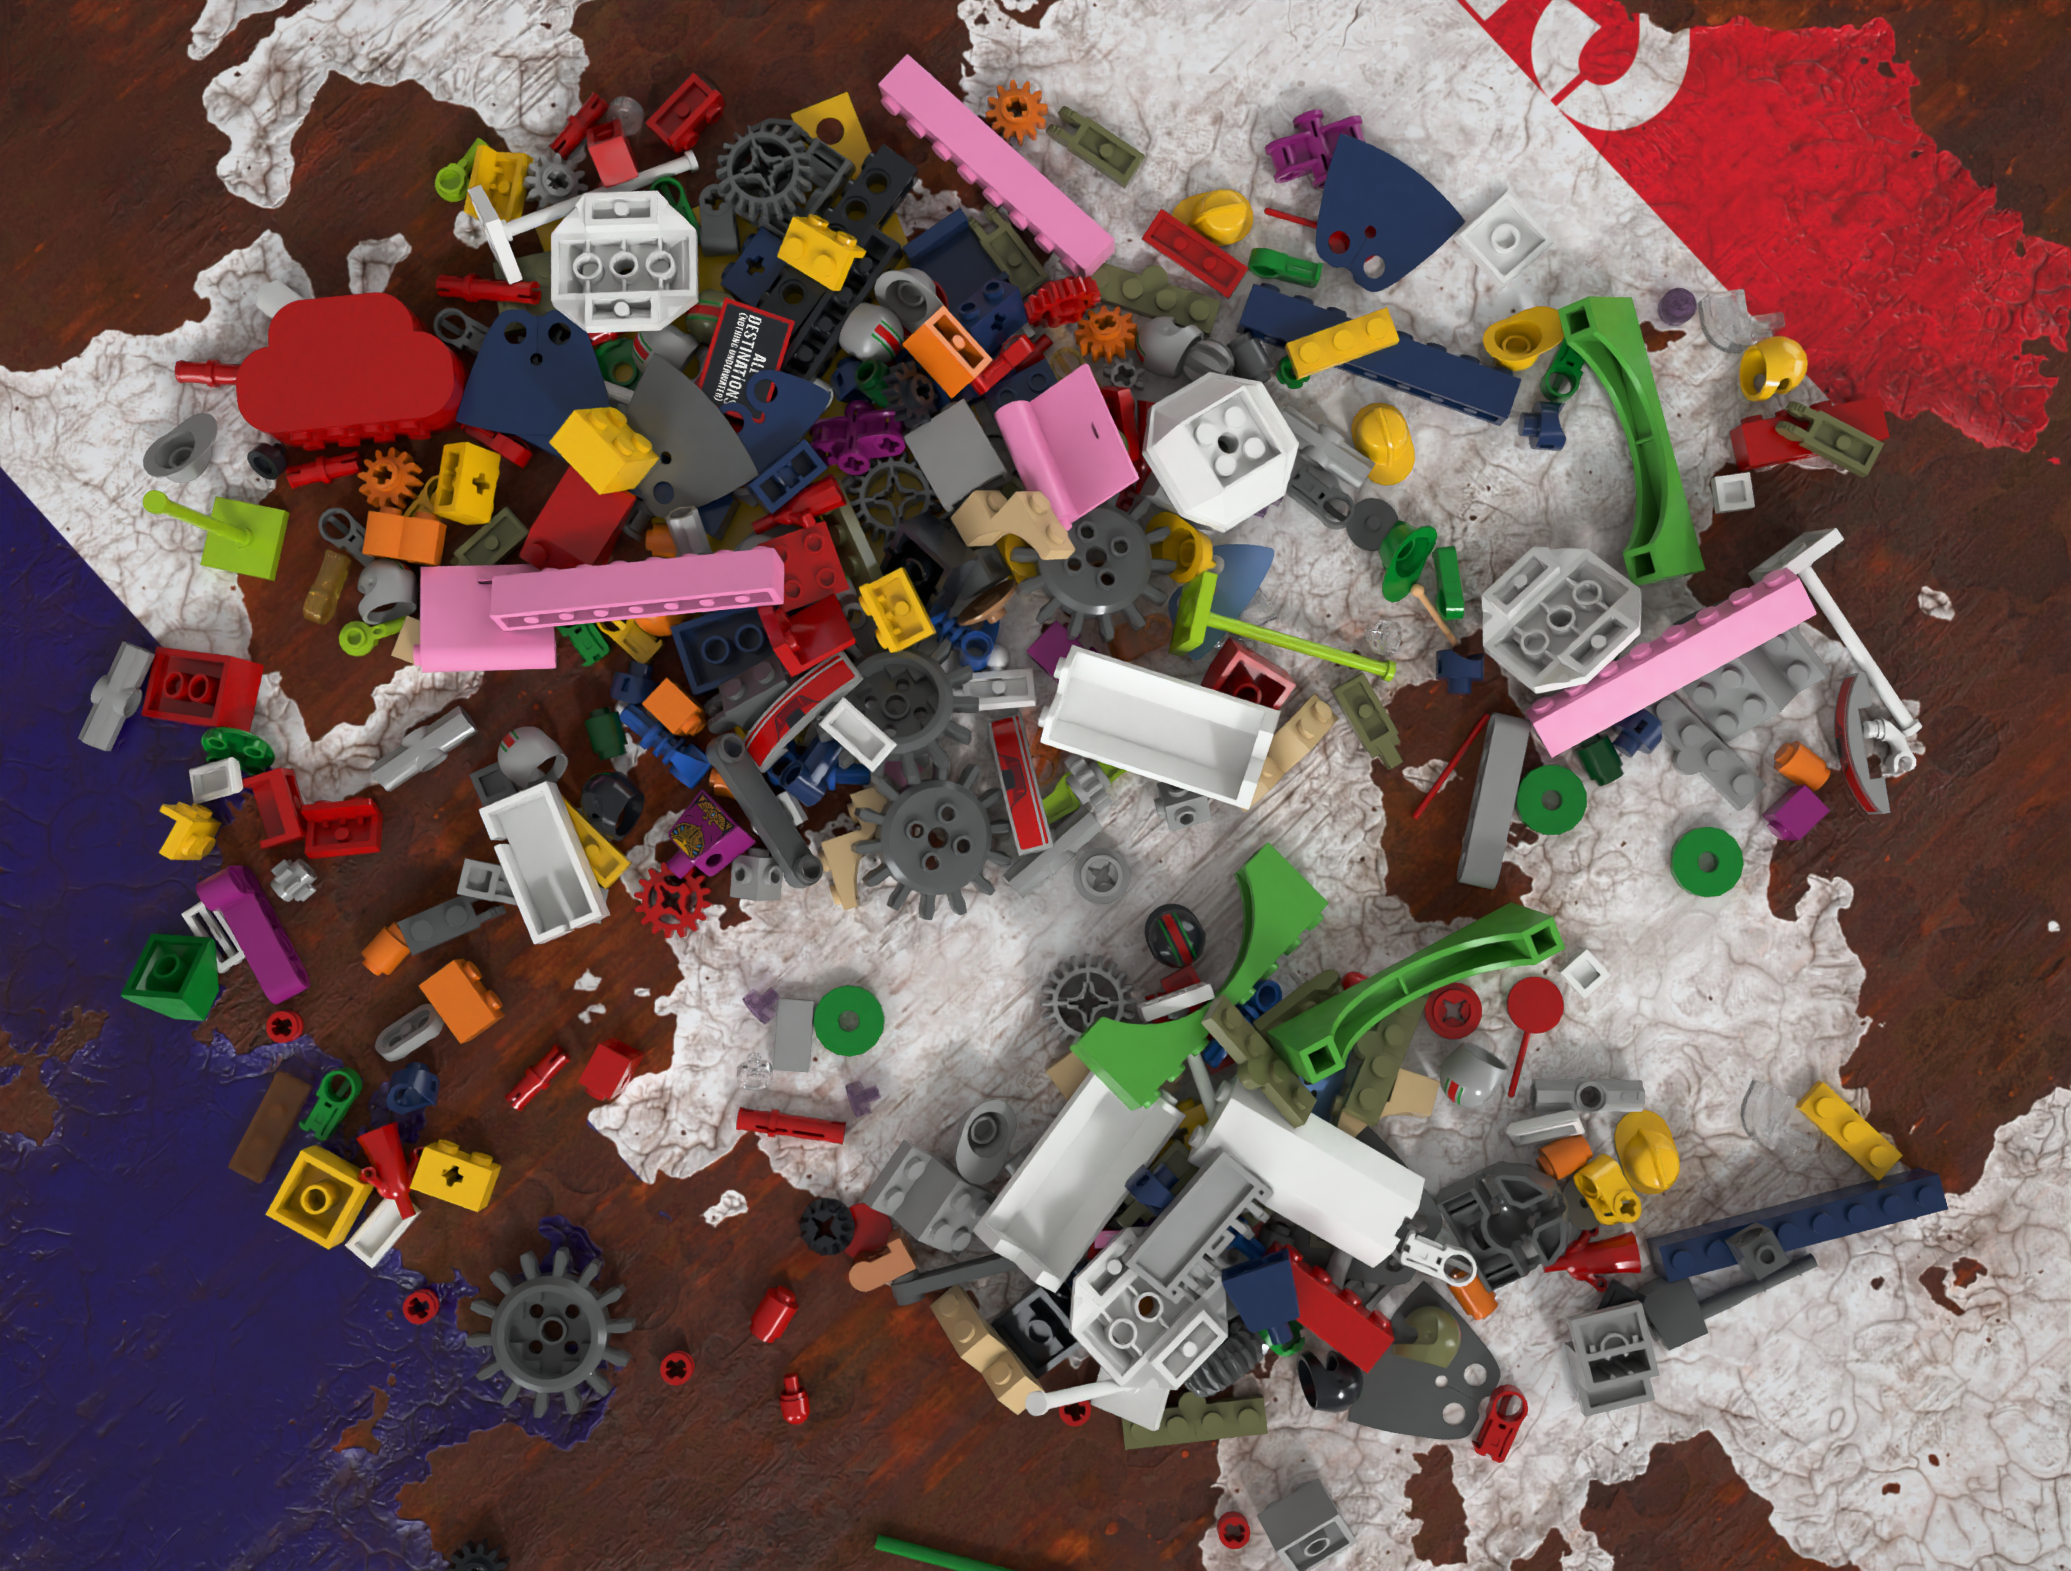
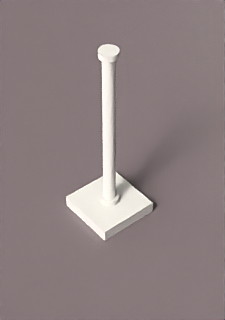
(500, 232)
(1798, 558)
(1176, 1007)
(1133, 1404)

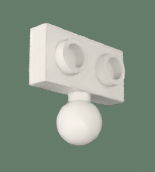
(1001, 687)

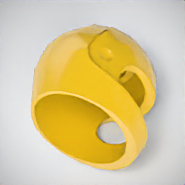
(1777, 359)

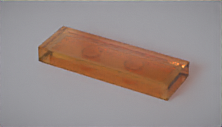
(270, 1126)

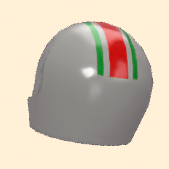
(872, 333)
(667, 343)
(1164, 346)
(385, 583)
(524, 751)
(1471, 1075)

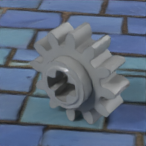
(548, 173)
(1088, 782)

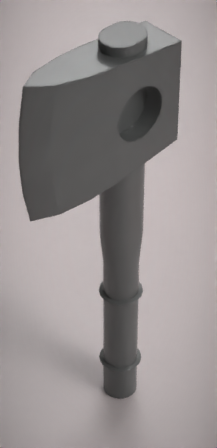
(1679, 1317)

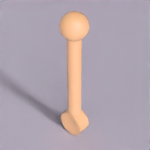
(1418, 591)

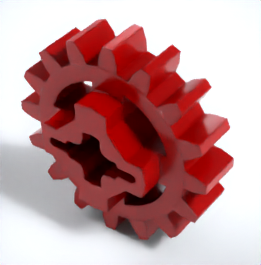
(1062, 301)
(683, 912)

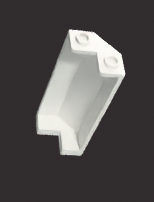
(1158, 726)
(1315, 1171)
(1075, 1180)

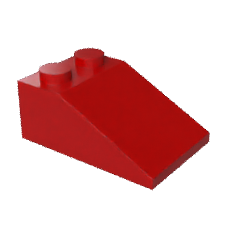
(576, 525)
(1248, 676)
(202, 689)

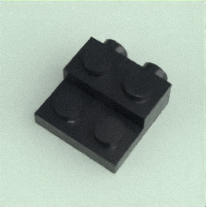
(1039, 1328)

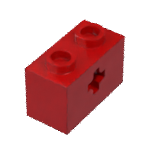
(610, 1069)

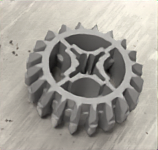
(1087, 971)

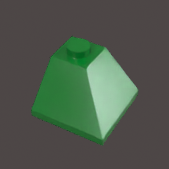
(175, 976)

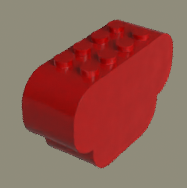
(350, 375)

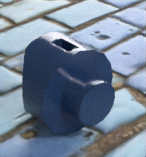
(844, 383)
(1543, 426)
(1459, 671)
(634, 685)
(1629, 741)
(412, 1088)
(1152, 1187)

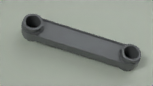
(764, 810)
(912, 1285)

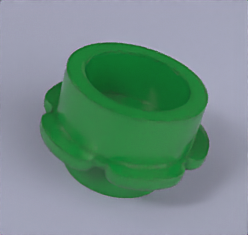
(1285, 377)

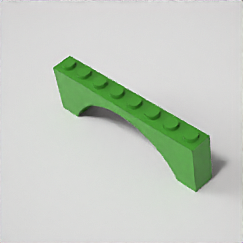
(1611, 342)
(1322, 1037)
(1141, 1057)

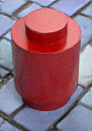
(773, 1314)

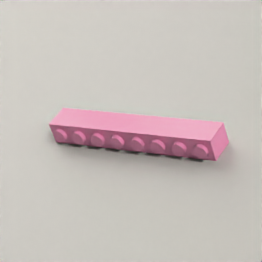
(996, 168)
(638, 589)
(1672, 660)

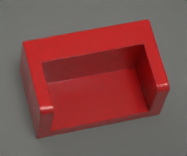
(612, 153)
(279, 806)

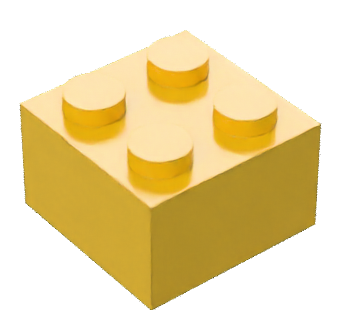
(604, 449)
(320, 1197)

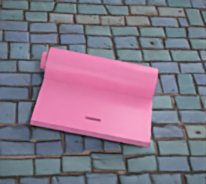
(1060, 450)
(460, 632)

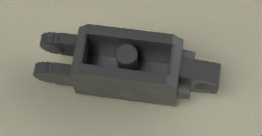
(749, 695)

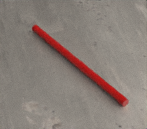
(1450, 766)

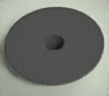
(1371, 523)
(1579, 1210)

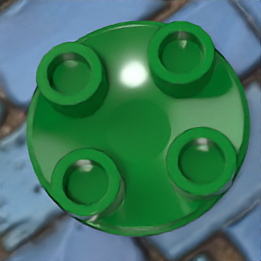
(247, 748)

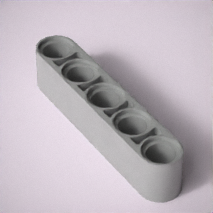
(1493, 800)

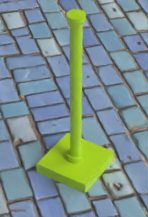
(239, 535)
(1195, 615)

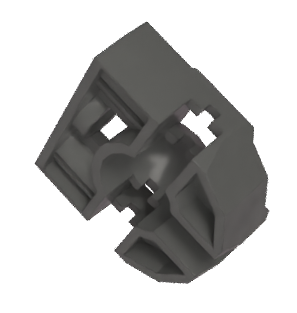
(830, 175)
(1506, 1231)

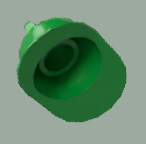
(1404, 557)

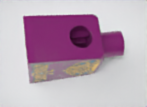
(706, 838)

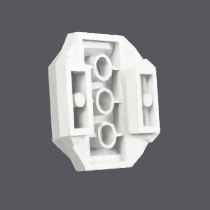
(620, 233)
(1192, 468)
(1552, 589)
(1147, 1349)

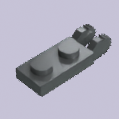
(444, 923)

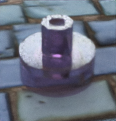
(1677, 307)
(761, 1004)
(861, 1098)

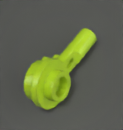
(453, 180)
(360, 638)

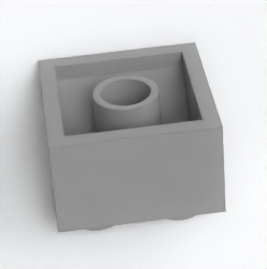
(1306, 1527)

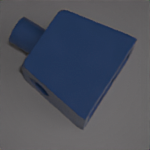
(1264, 1294)

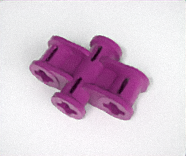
(1311, 148)
(857, 437)

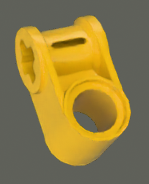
(1605, 1189)

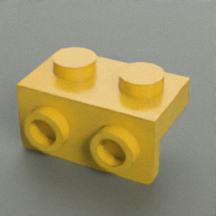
(501, 179)
(819, 250)
(896, 611)
(192, 833)

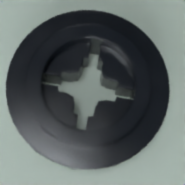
(842, 1226)

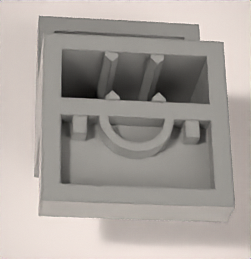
(1757, 684)
(929, 1198)
(1611, 1358)

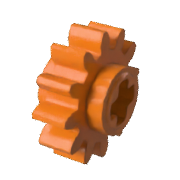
(1028, 107)
(1106, 334)
(390, 479)

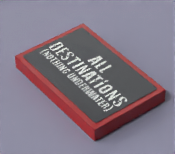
(740, 347)

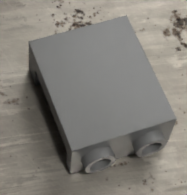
(956, 455)

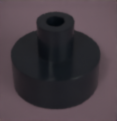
(268, 460)

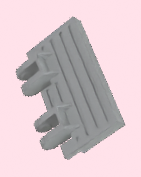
(1198, 1225)

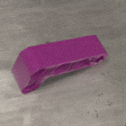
(256, 929)

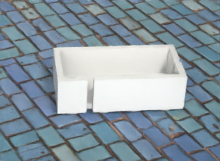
(544, 862)

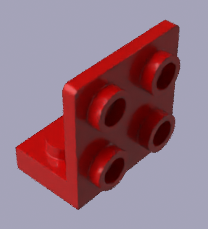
(810, 565)
(807, 635)

